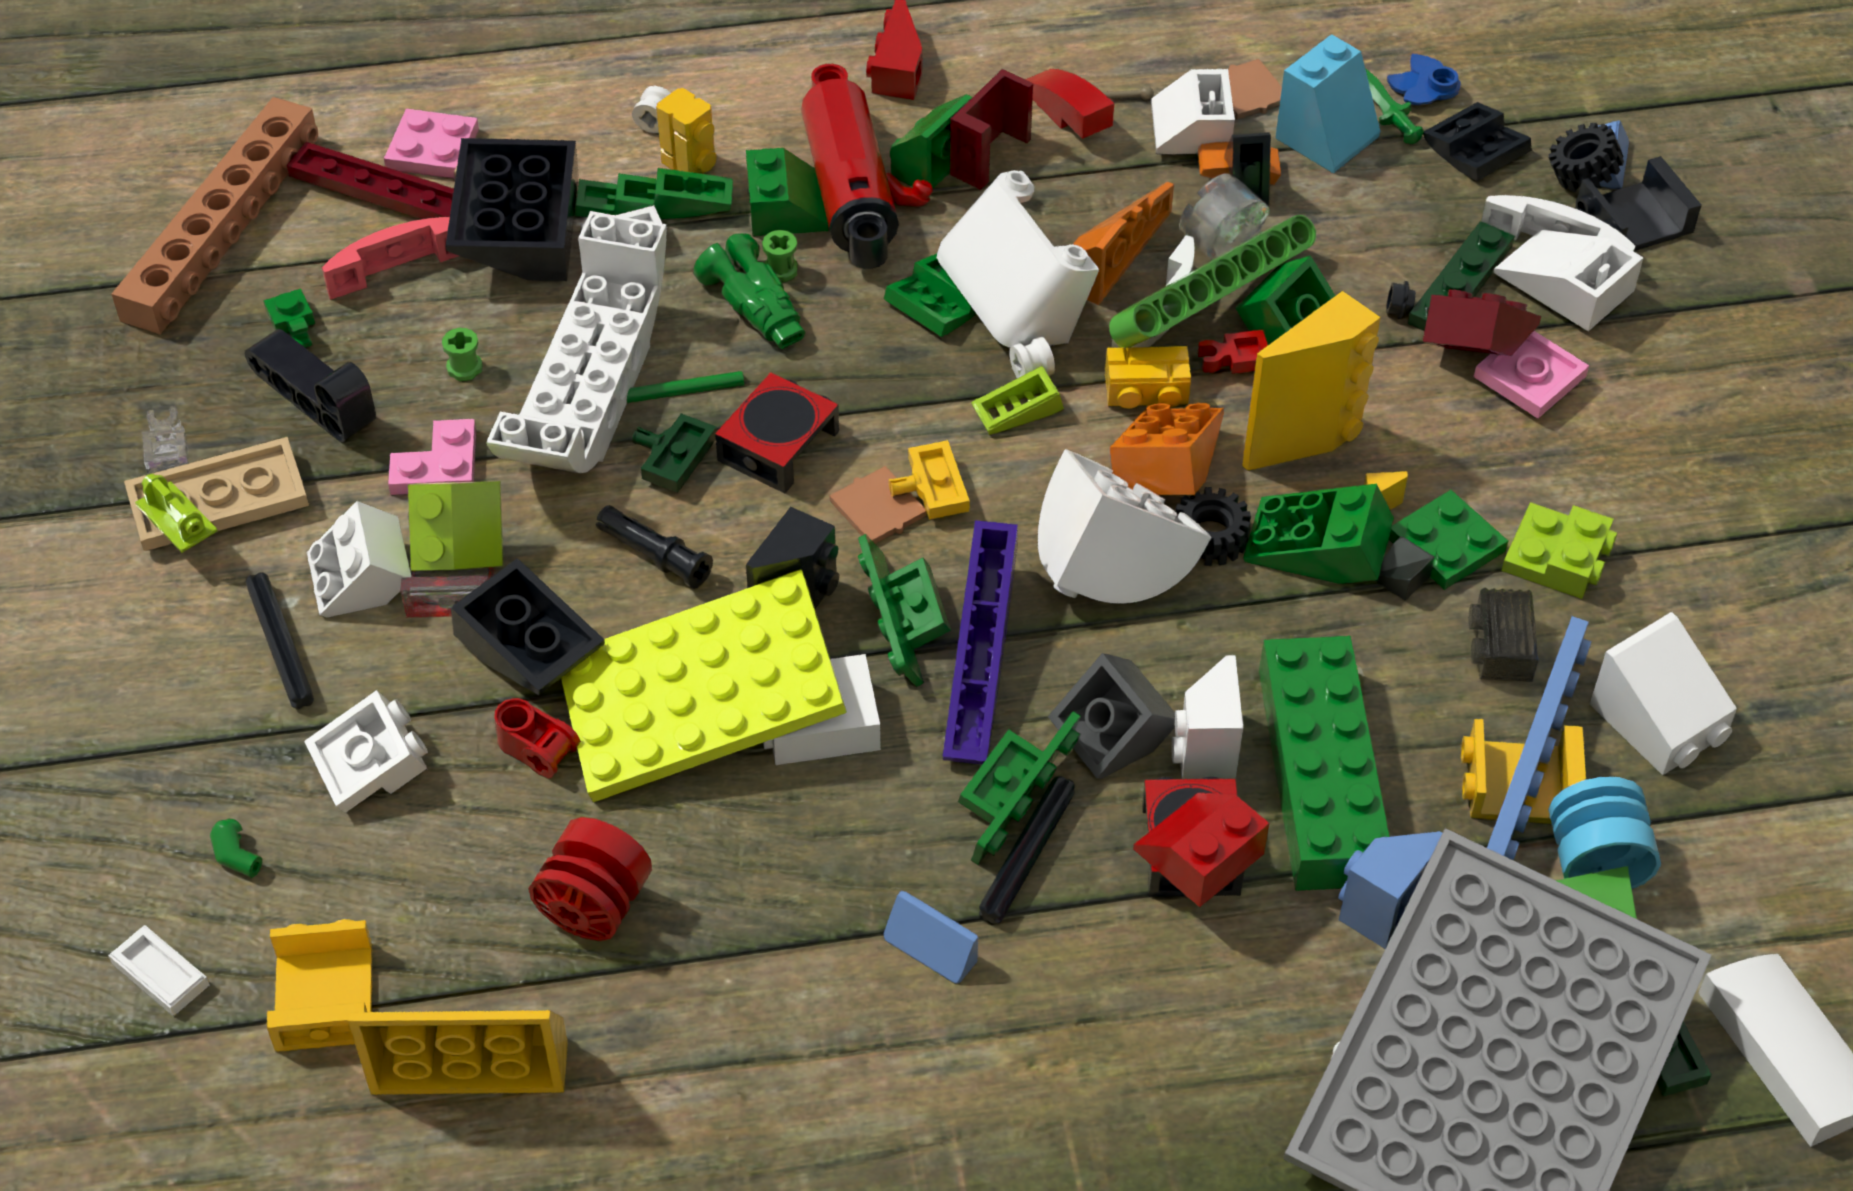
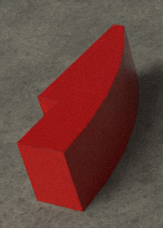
(1072, 102)

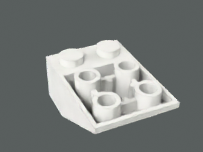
(1573, 274)

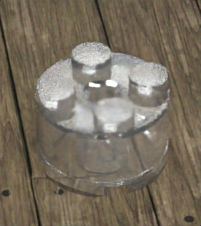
(1223, 216)

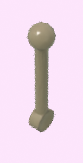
(1145, 93)

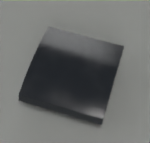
(1477, 141)

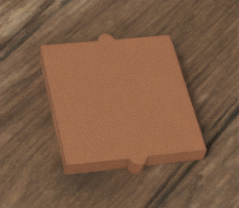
(1253, 89)
(873, 510)

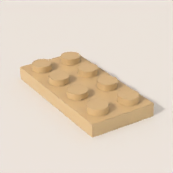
(229, 488)

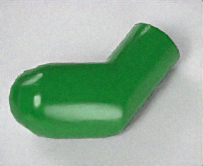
(227, 848)

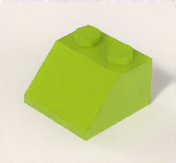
(455, 525)

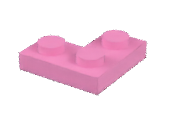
(449, 461)

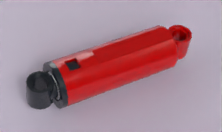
(849, 167)

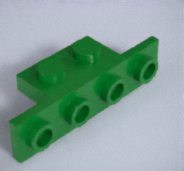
(908, 607)
(1007, 779)

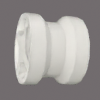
(645, 111)
(1032, 356)

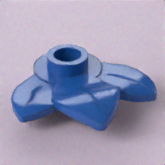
(1425, 81)

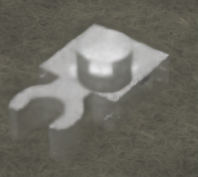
(165, 442)

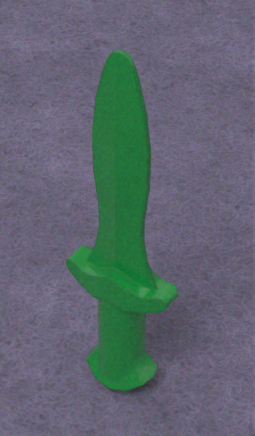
(1394, 112)

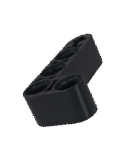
(333, 399)

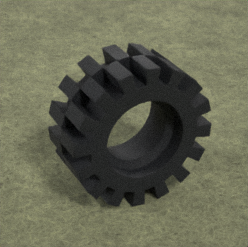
(1586, 154)
(1224, 511)

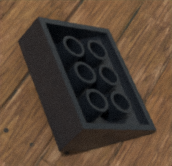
(515, 205)

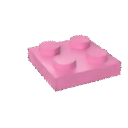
(429, 142)
(1533, 375)

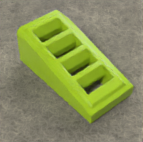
(1024, 386)

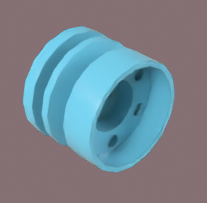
(1604, 827)

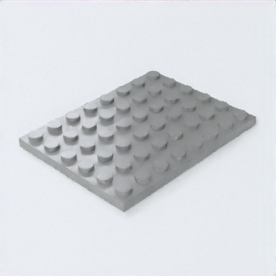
(1499, 1038)

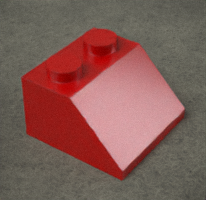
(1205, 844)

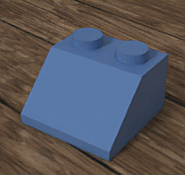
(1383, 883)

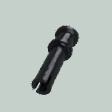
(667, 552)

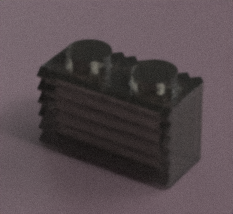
(1504, 635)

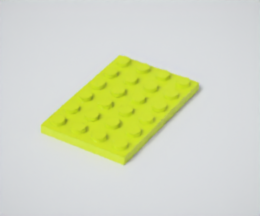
(701, 686)

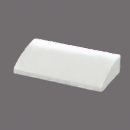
(1785, 1042)

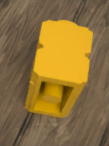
(686, 132)
(1147, 376)

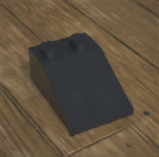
(523, 628)

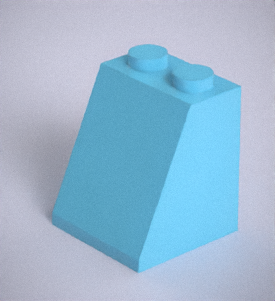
(1327, 105)

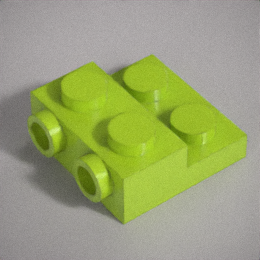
(1560, 548)

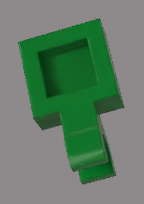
(291, 314)

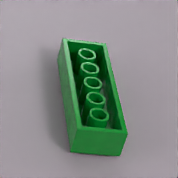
(1321, 756)

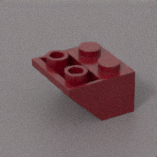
(1478, 323)

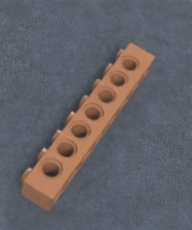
(214, 217)

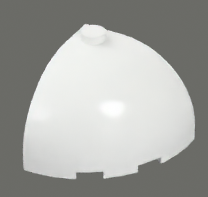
(1112, 539)

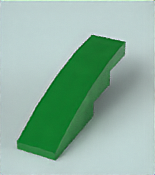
(671, 193)

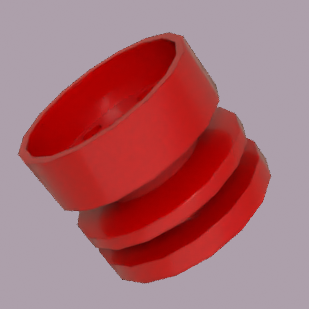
(590, 879)

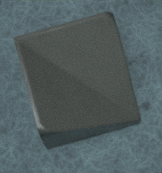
(1405, 568)

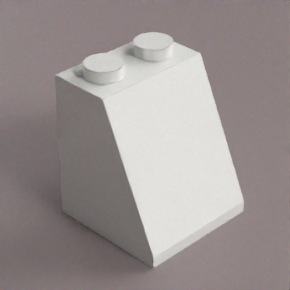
(1663, 696)

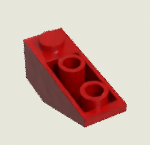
(898, 55)

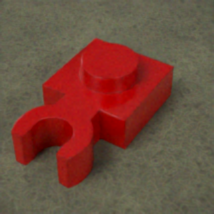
(1237, 351)

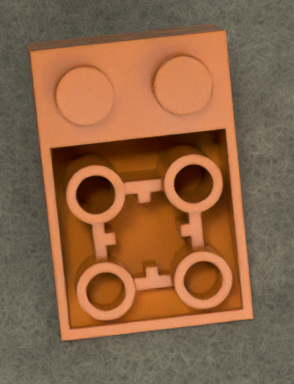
(1168, 448)

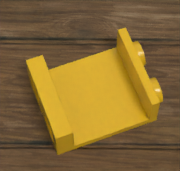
(1494, 765)
(319, 981)

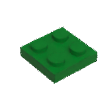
(1453, 535)

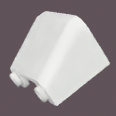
(1013, 271)

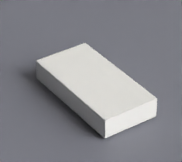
(159, 970)

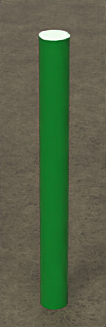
(685, 386)

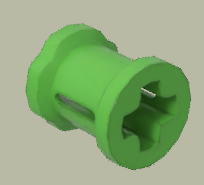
(780, 251)
(461, 348)

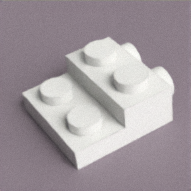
(367, 751)

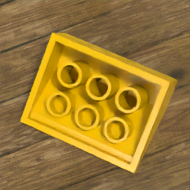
(1312, 385)
(461, 1051)

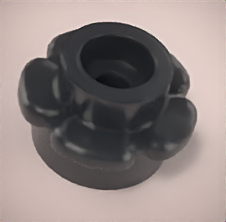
(1400, 299)

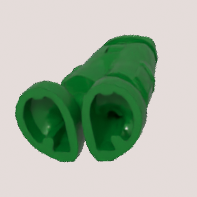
(754, 295)

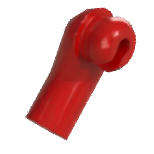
(908, 196)

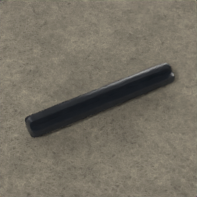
(279, 640)
(1026, 850)

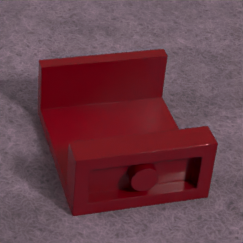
(997, 108)

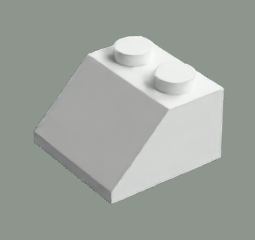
(1210, 725)

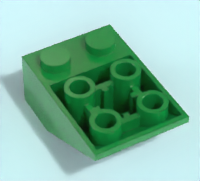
(1323, 533)

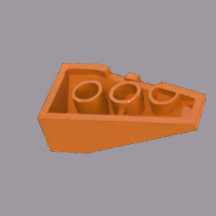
(1123, 236)

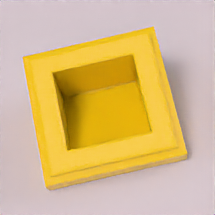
(1390, 484)

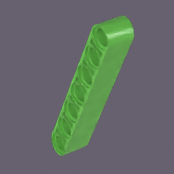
(1212, 281)

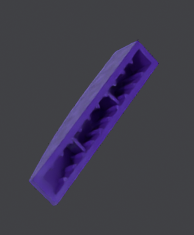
(981, 642)

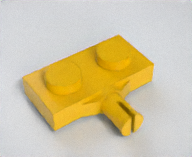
(934, 480)

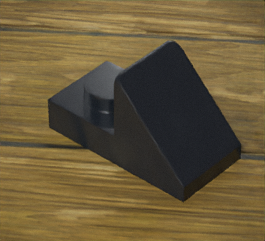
(1250, 161)

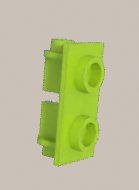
(173, 513)

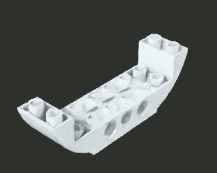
(593, 352)

